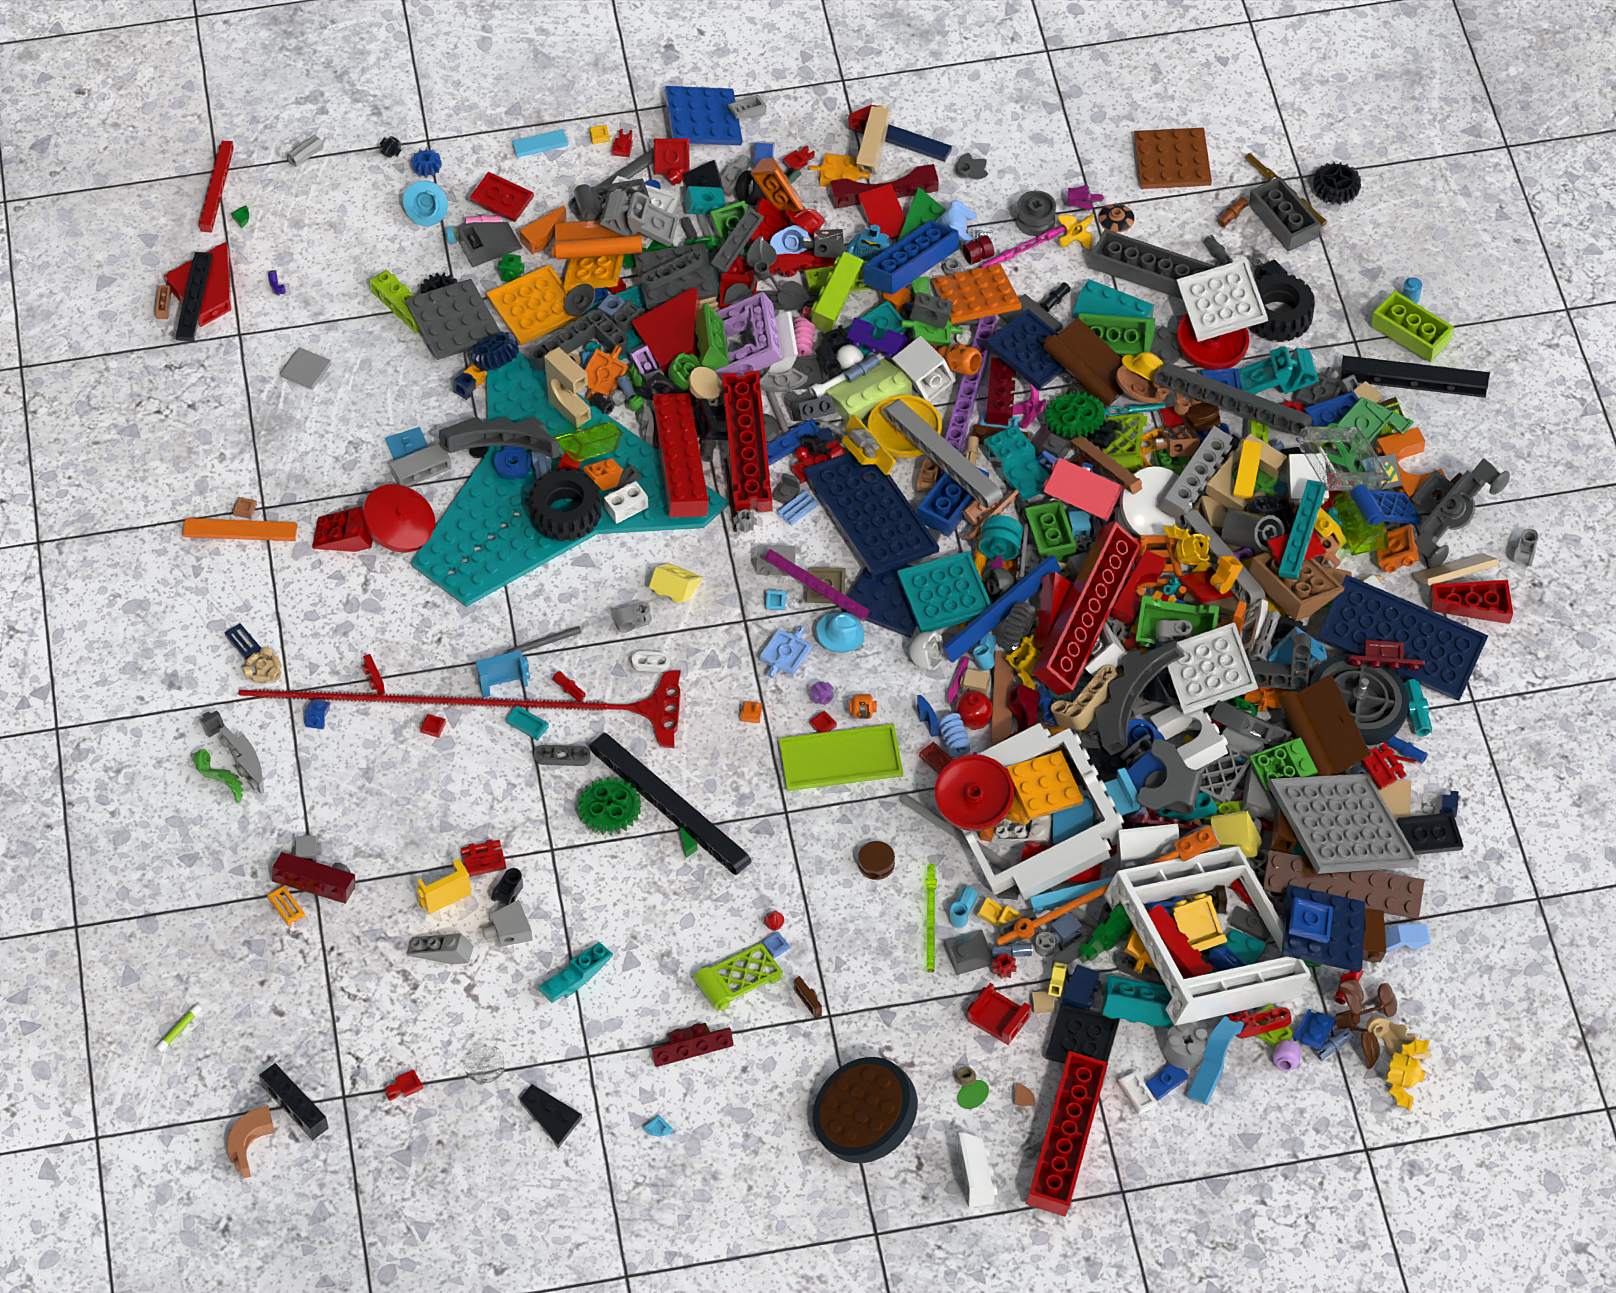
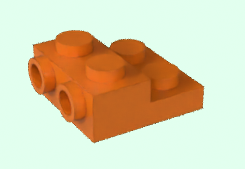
(1401, 550)

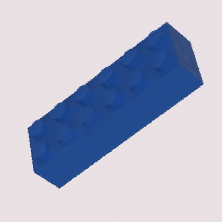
(911, 257)

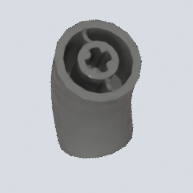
(1251, 529)

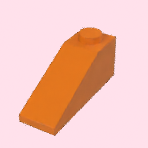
(541, 232)

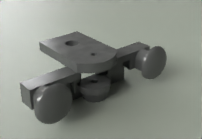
(1454, 508)

